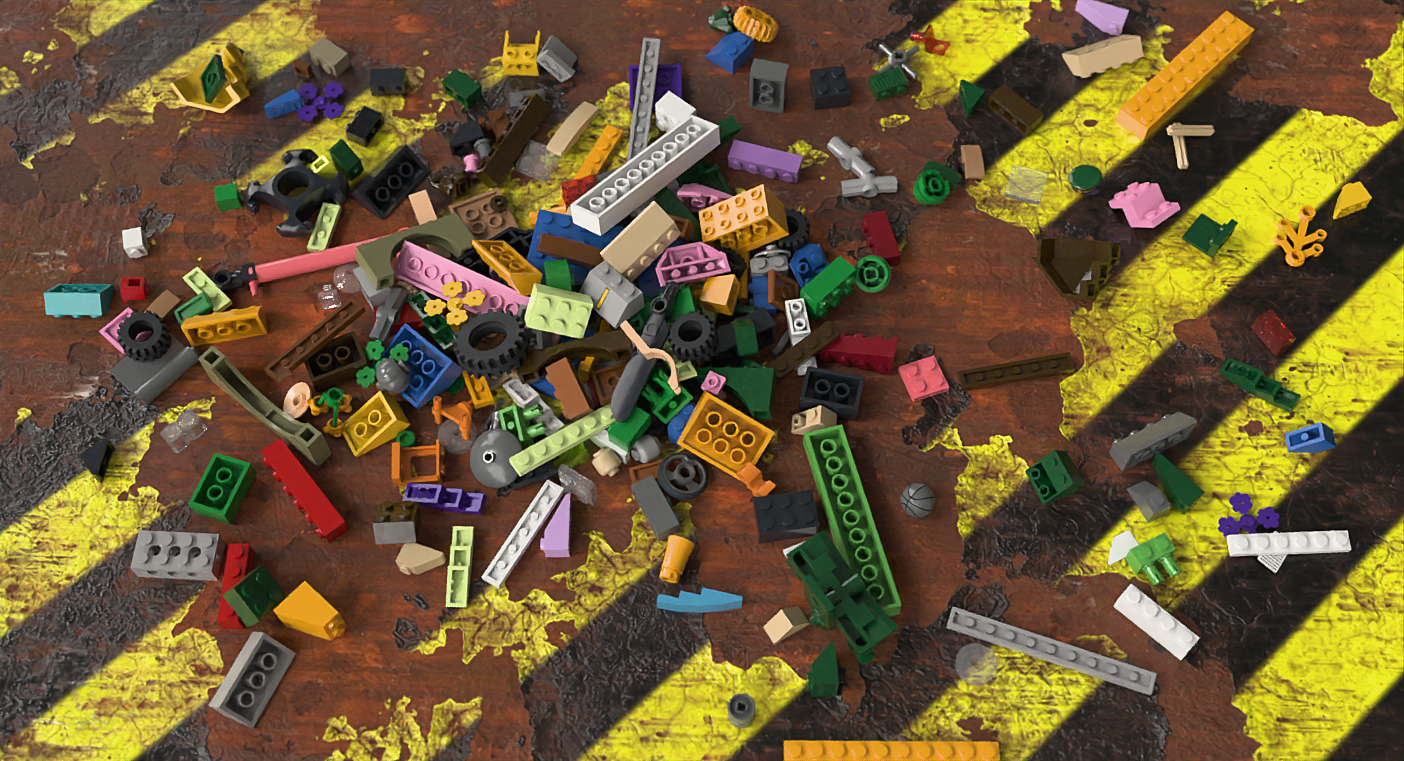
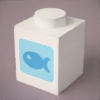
(135, 242)

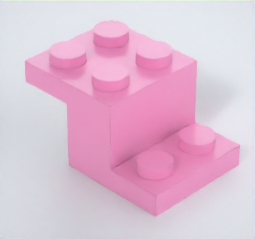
(1144, 205)

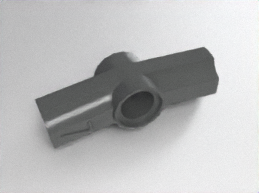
(388, 315)

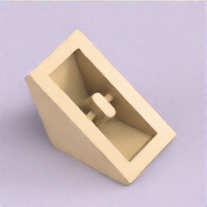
(785, 624)

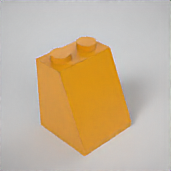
(310, 613)

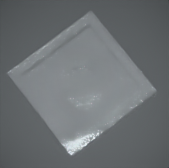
(1025, 185)

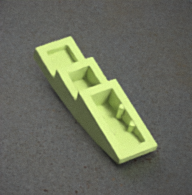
(460, 566)

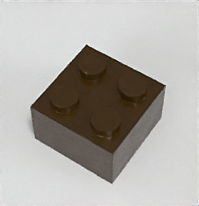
(397, 522)

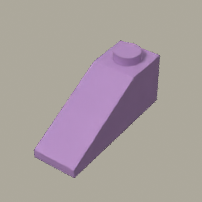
(1104, 16)
(558, 532)

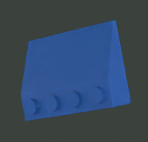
(430, 367)

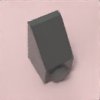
(1149, 500)

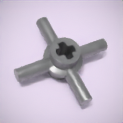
(899, 58)

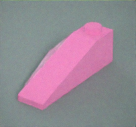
(700, 197)

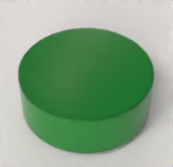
(406, 438)

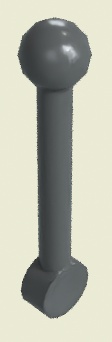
(484, 427)

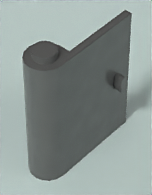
(154, 377)

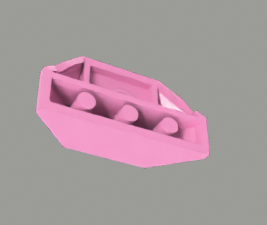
(691, 264)

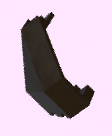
(1077, 266)

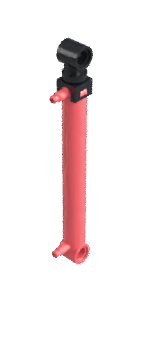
(254, 275)

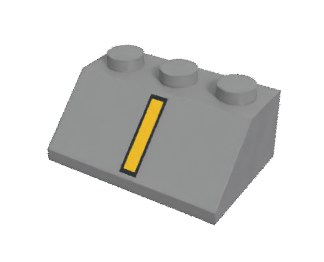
(612, 294)

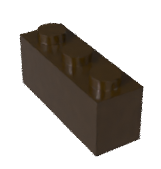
(1015, 110)

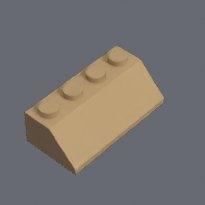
(1103, 55)
(641, 242)

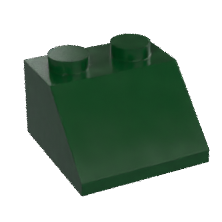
(823, 674)

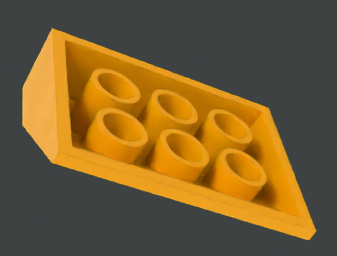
(724, 435)

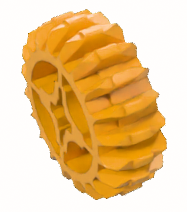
(755, 24)

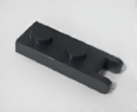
(536, 475)

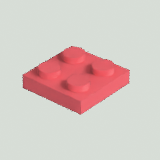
(923, 378)

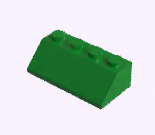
(684, 303)

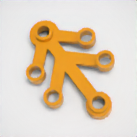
(1299, 238)

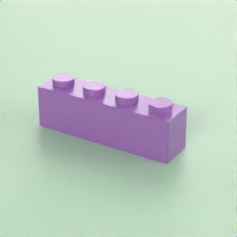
(765, 161)

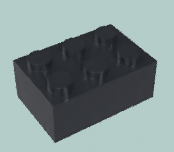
(833, 390)
(785, 516)

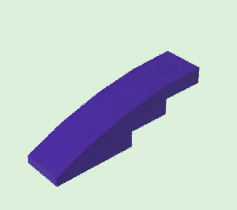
(445, 499)

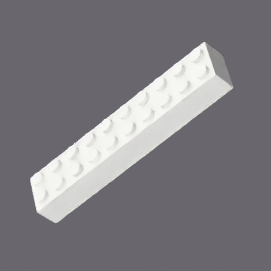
(645, 175)

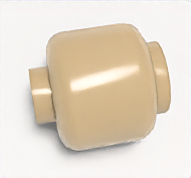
(606, 462)

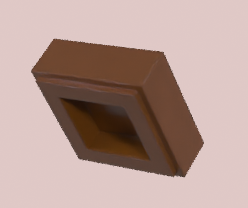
(303, 69)

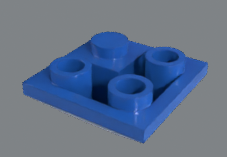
(808, 263)

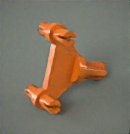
(458, 413)

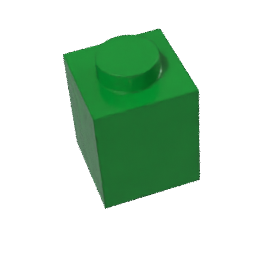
(228, 197)

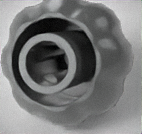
(393, 375)

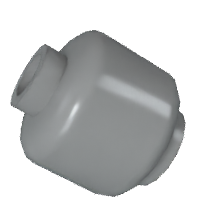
(646, 448)

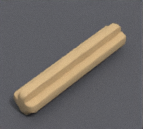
(1190, 130)
(1181, 152)

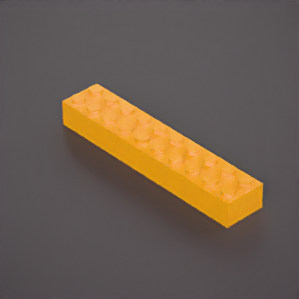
(1184, 75)

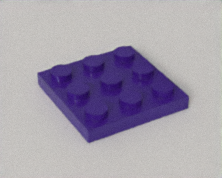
(667, 80)

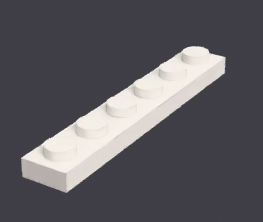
(523, 534)
(1288, 543)

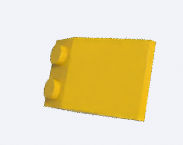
(374, 424)

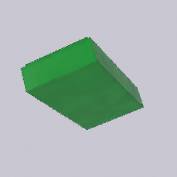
(197, 306)

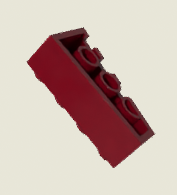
(861, 352)

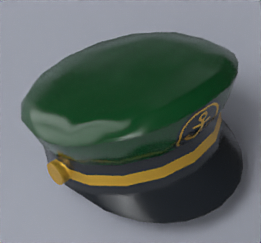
(1085, 179)

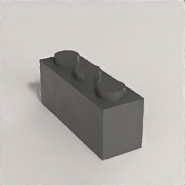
(656, 508)

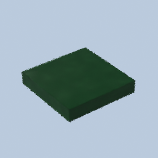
(213, 78)

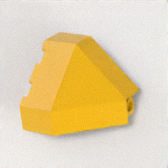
(233, 91)

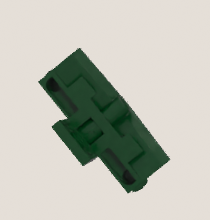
(846, 602)

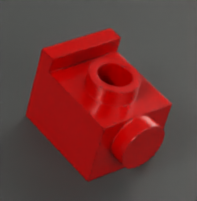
(134, 288)

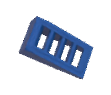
(284, 104)

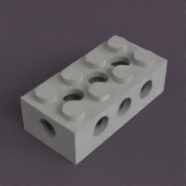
(178, 555)

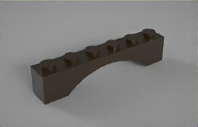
(610, 345)

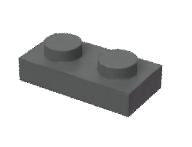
(517, 98)

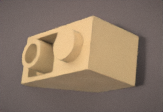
(813, 420)

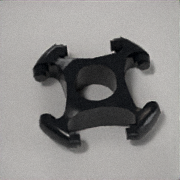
(300, 207)

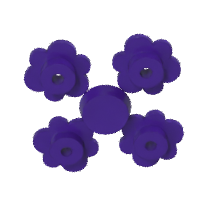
(321, 102)
(1247, 522)

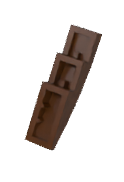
(573, 251)

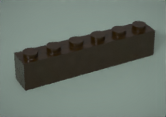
(512, 140)

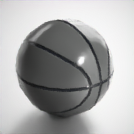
(917, 500)

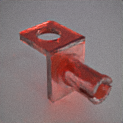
(929, 41)

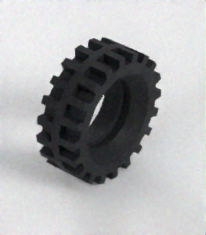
(497, 360)

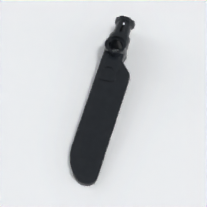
(638, 367)

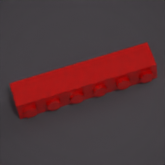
(304, 490)

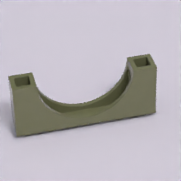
(377, 255)

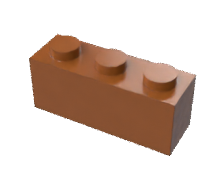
(569, 390)

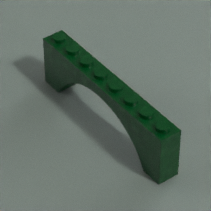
(751, 385)

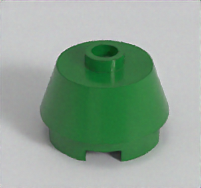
(931, 188)
(872, 273)

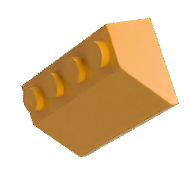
(509, 265)
(225, 326)

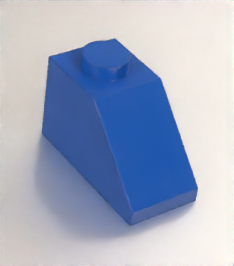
(1310, 439)

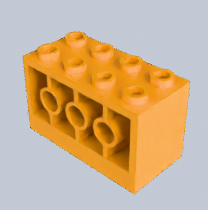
(744, 221)

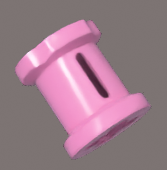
(471, 165)

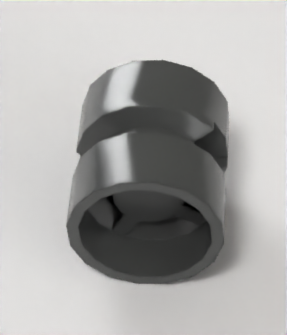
(741, 710)

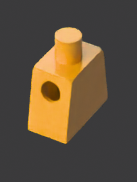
(719, 294)

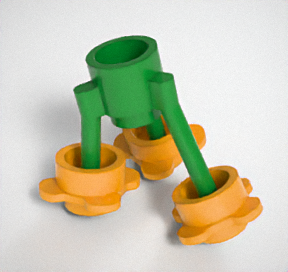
(338, 402)

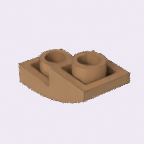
(973, 162)
(165, 304)

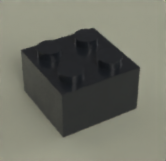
(829, 88)

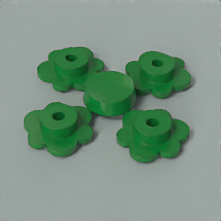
(374, 351)

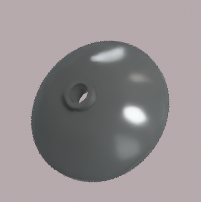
(501, 446)

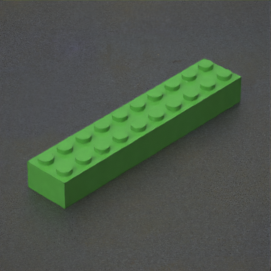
(849, 513)

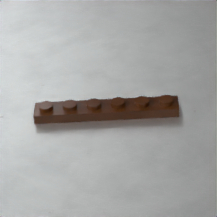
(314, 340)

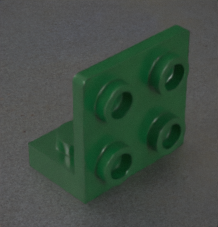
(1209, 235)

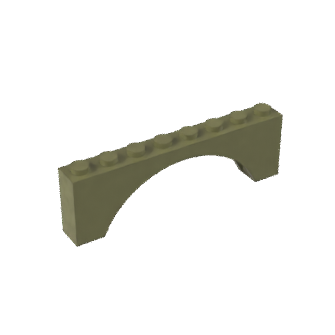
(299, 435)

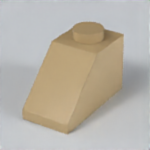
(418, 558)

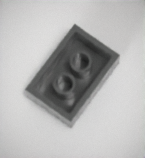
(768, 85)

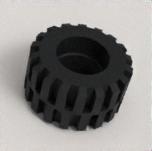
(801, 228)
(135, 325)
(690, 325)

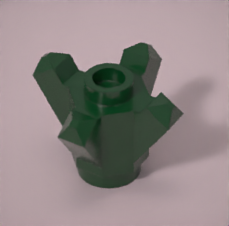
(723, 20)

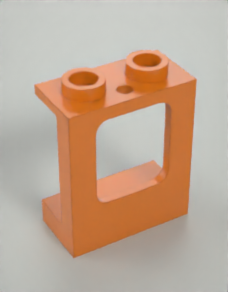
(402, 463)

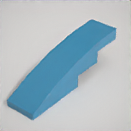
(708, 601)

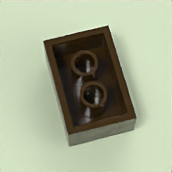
(336, 362)

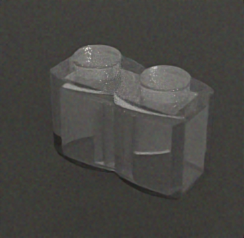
(180, 433)

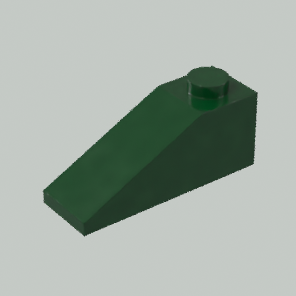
(1178, 488)

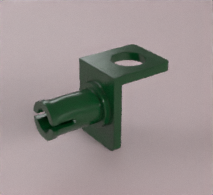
(739, 310)

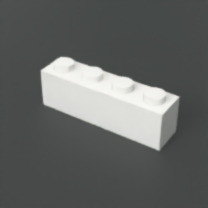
(1156, 622)

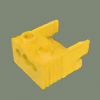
(521, 58)

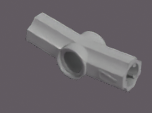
(869, 185)

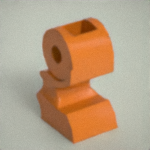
(753, 479)

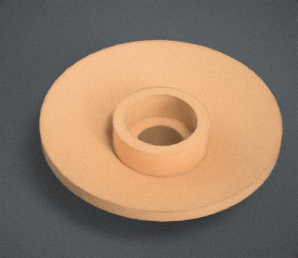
(295, 400)

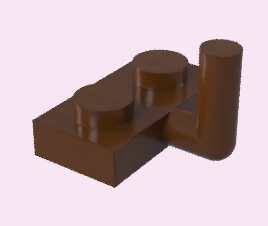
(498, 121)

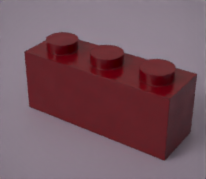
(880, 237)

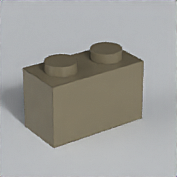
(330, 57)

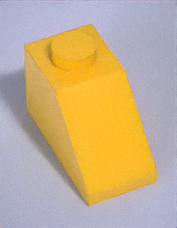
(1351, 199)

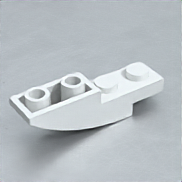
(798, 327)

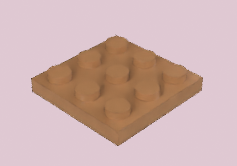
(480, 218)

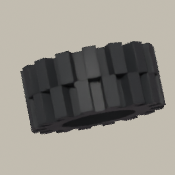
(735, 262)

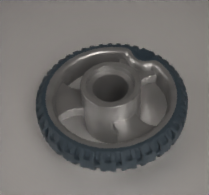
(686, 469)

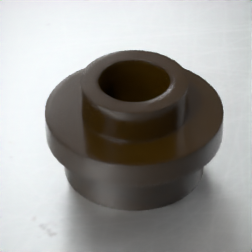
(501, 207)

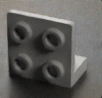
(557, 59)

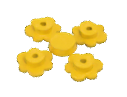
(454, 305)

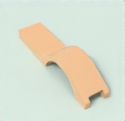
(653, 353)

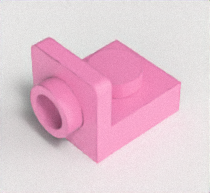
(714, 384)

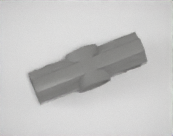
(849, 157)

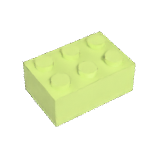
(558, 311)

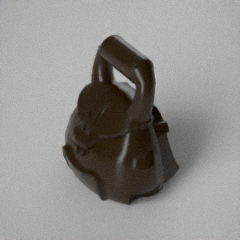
(452, 185)

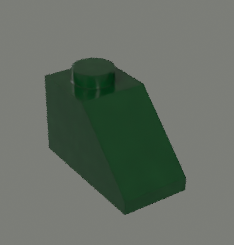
(346, 160)

